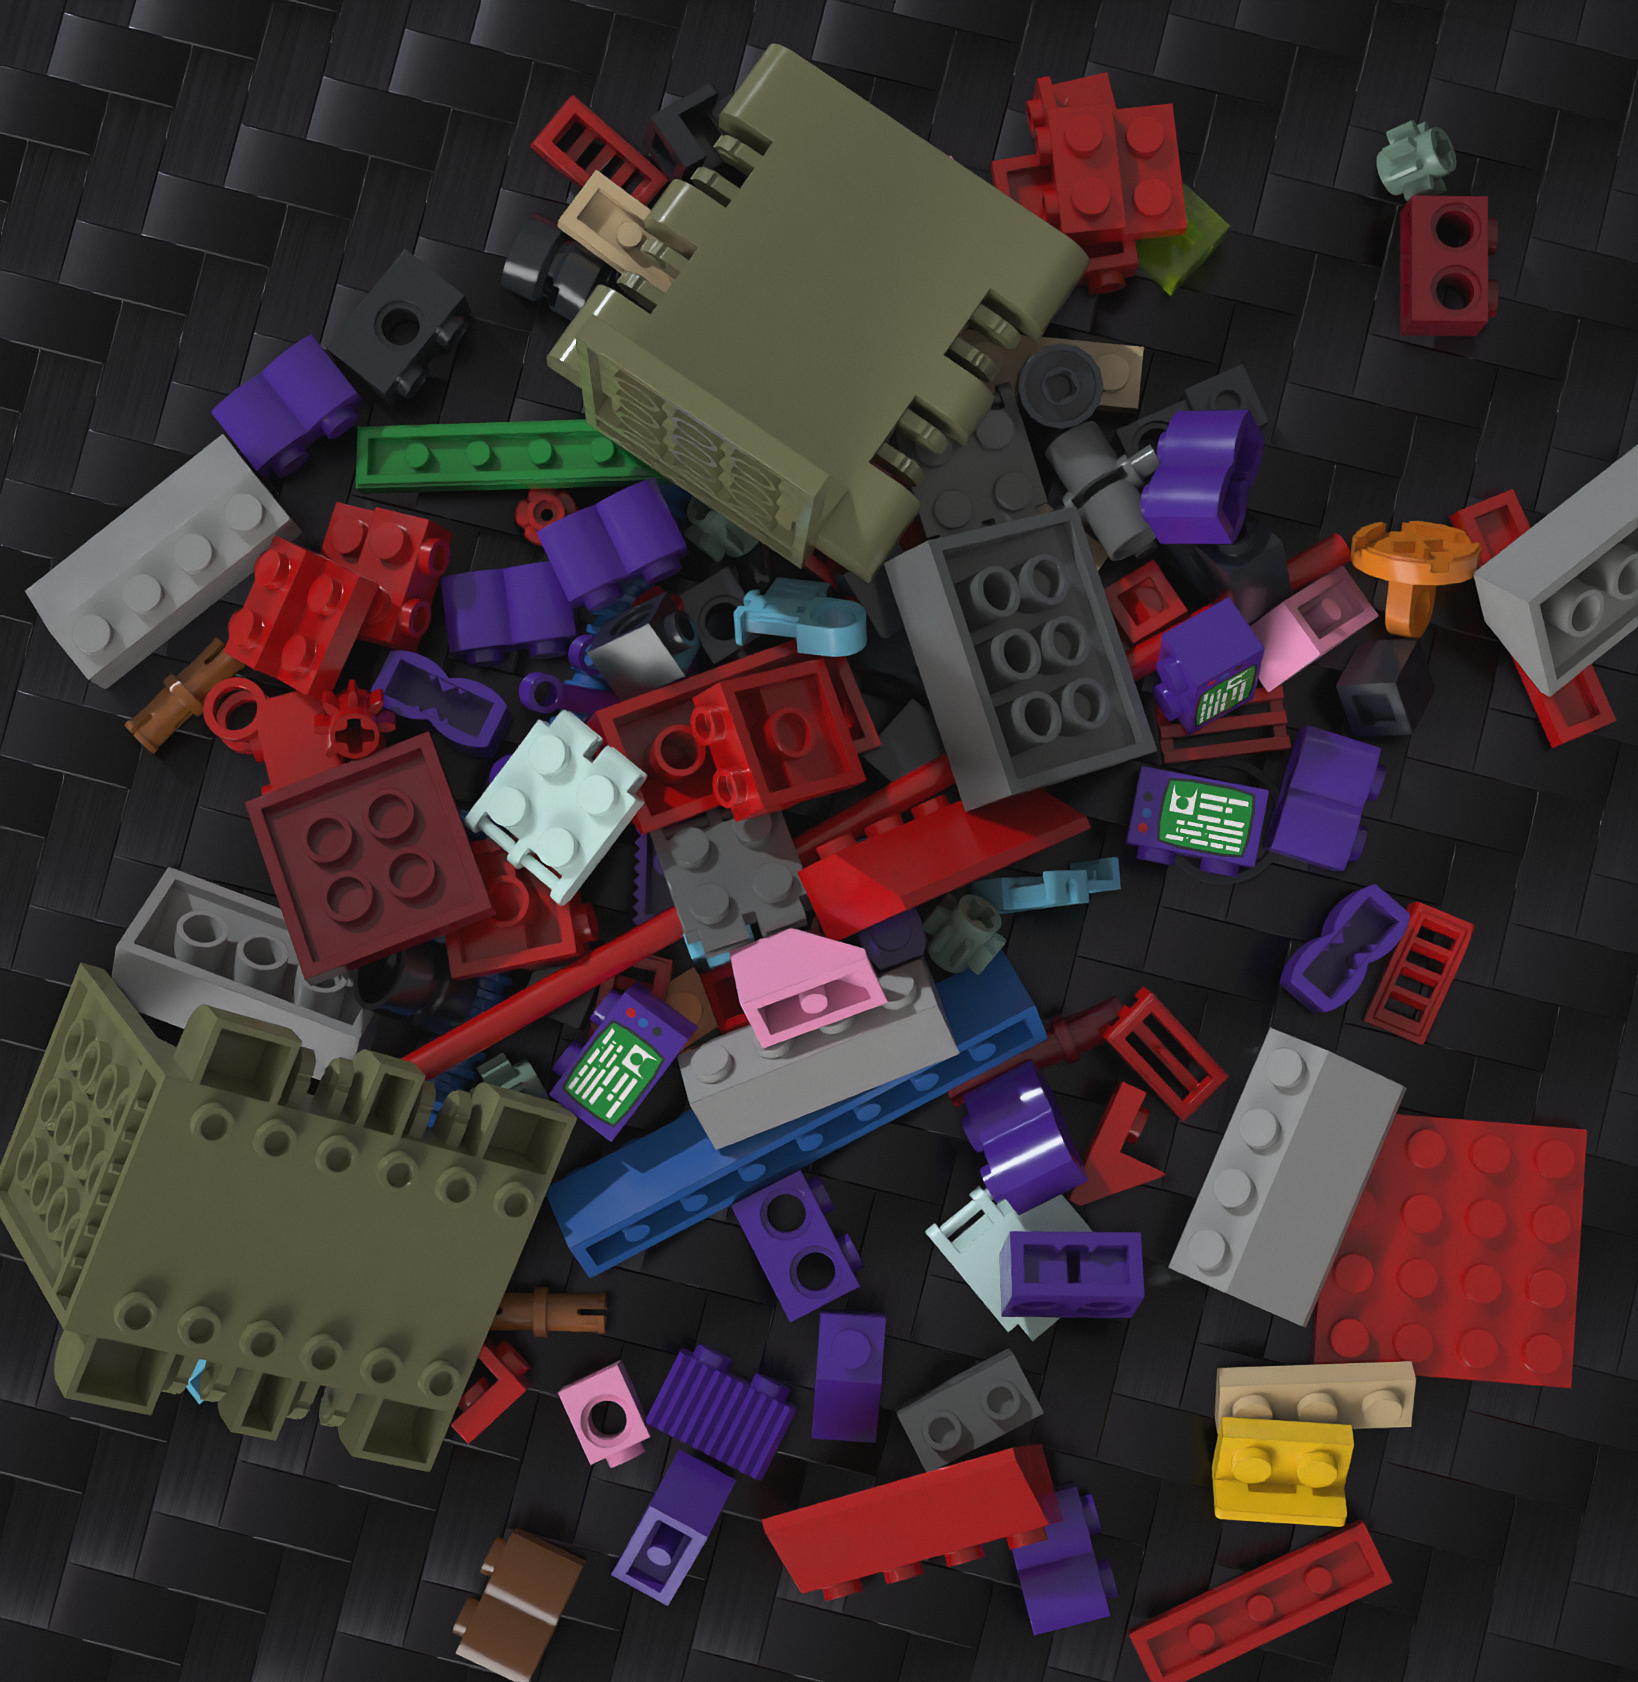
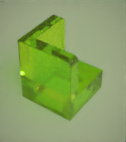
(1176, 258)

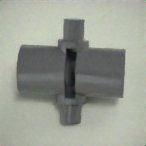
(1105, 489)

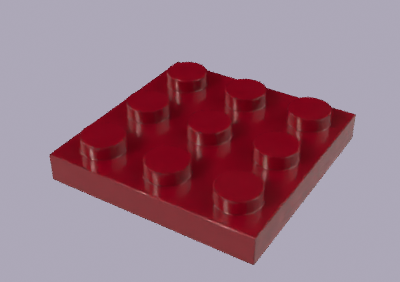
(369, 858)

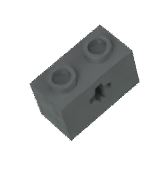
(968, 1410)

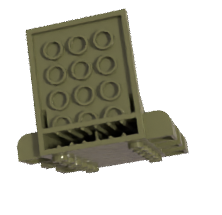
(814, 318)
(265, 1228)

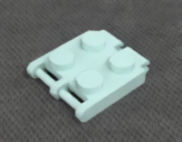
(560, 803)
(978, 1246)

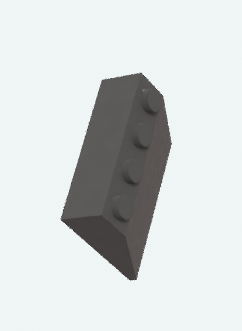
(1019, 656)

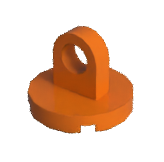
(1414, 564)

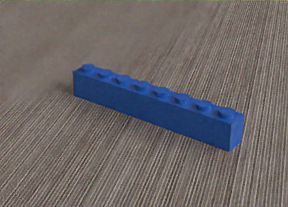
(679, 1178)

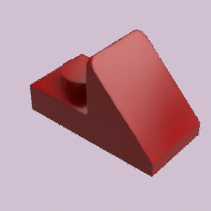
(1105, 1165)

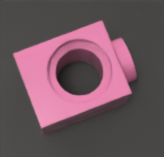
(614, 1385)

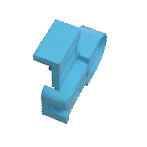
(805, 613)
(1058, 889)

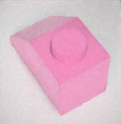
(1310, 625)
(802, 983)

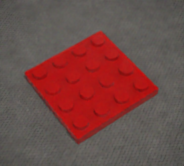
(1461, 1255)

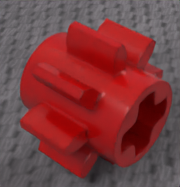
(350, 704)

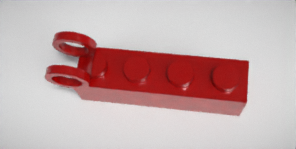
(277, 735)

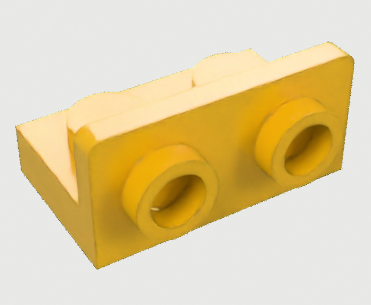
(1281, 1471)

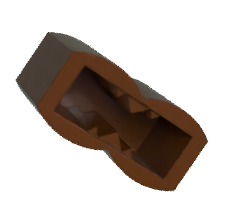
(519, 1606)

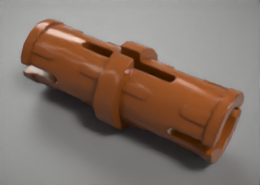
(183, 695)
(550, 1312)

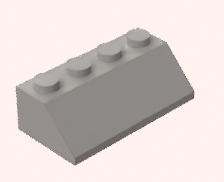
(160, 563)
(1569, 580)
(234, 954)
(750, 1088)
(1287, 1177)

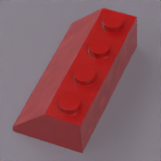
(659, 738)
(928, 856)
(916, 1520)

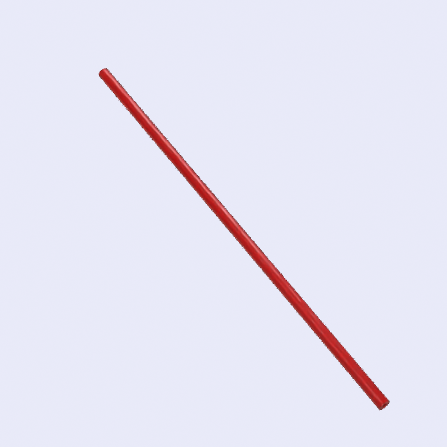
(666, 927)

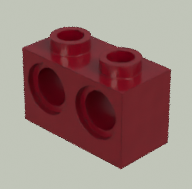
(1431, 264)

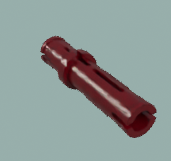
(1065, 1041)

